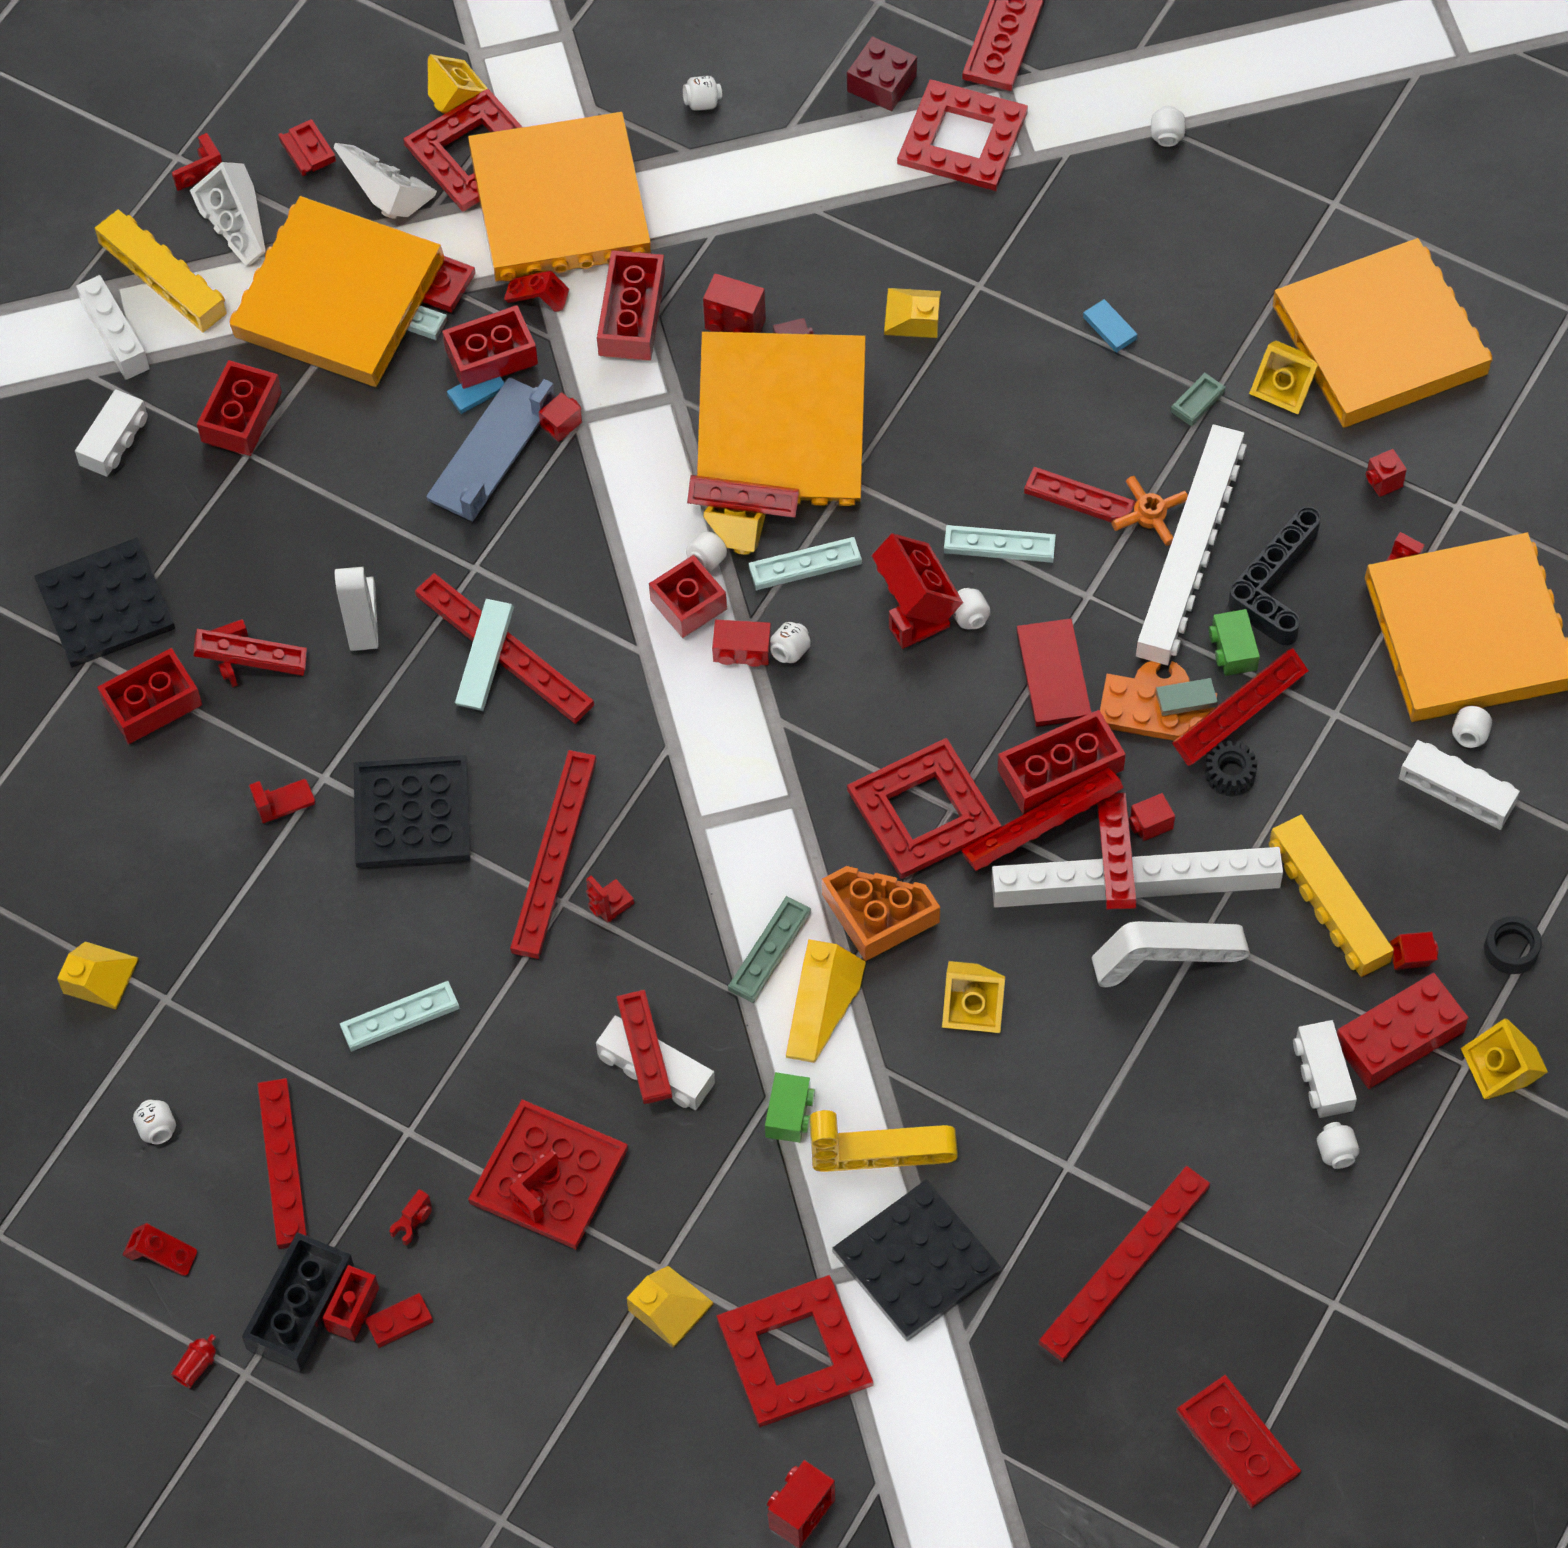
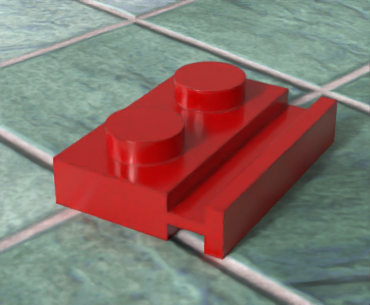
(307, 147)

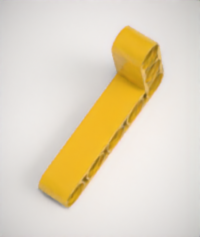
(877, 1147)

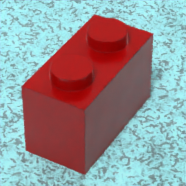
(741, 642)
(351, 1303)

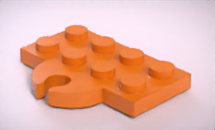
(1133, 705)

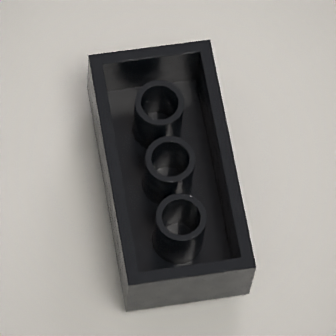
(296, 1301)

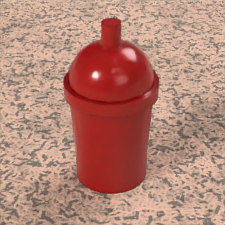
(195, 1361)

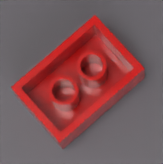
(490, 347)
(239, 408)
(917, 579)
(149, 695)

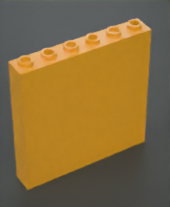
(558, 195)
(337, 291)
(1382, 332)
(784, 412)
(1470, 626)

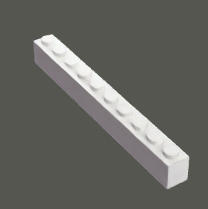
(1190, 545)
(1152, 877)

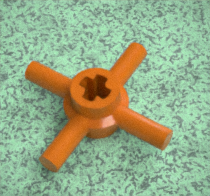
(1150, 510)

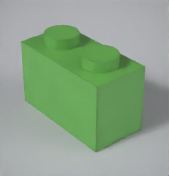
(1234, 642)
(788, 1107)

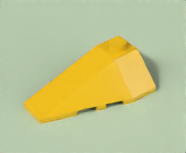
(825, 990)

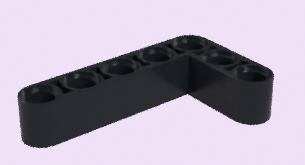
(1270, 572)

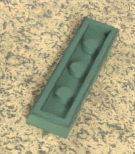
(769, 949)

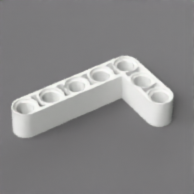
(358, 607)
(1166, 942)

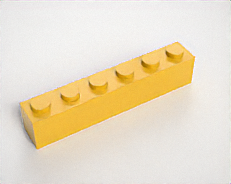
(161, 270)
(1331, 896)

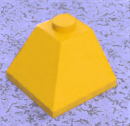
(451, 82)
(912, 313)
(1284, 377)
(736, 528)
(97, 974)
(973, 998)
(1503, 1060)
(668, 1304)

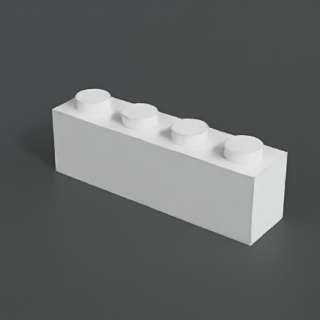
(112, 327)
(1459, 784)
(687, 1078)

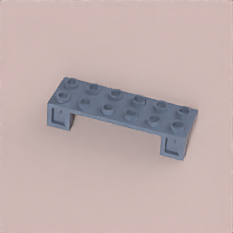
(491, 448)

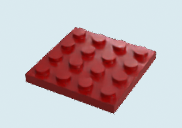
(569, 1191)

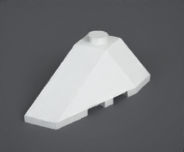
(383, 183)
(231, 205)

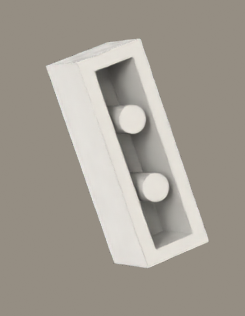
(111, 433)
(1324, 1069)

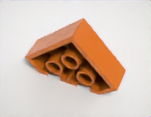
(878, 908)

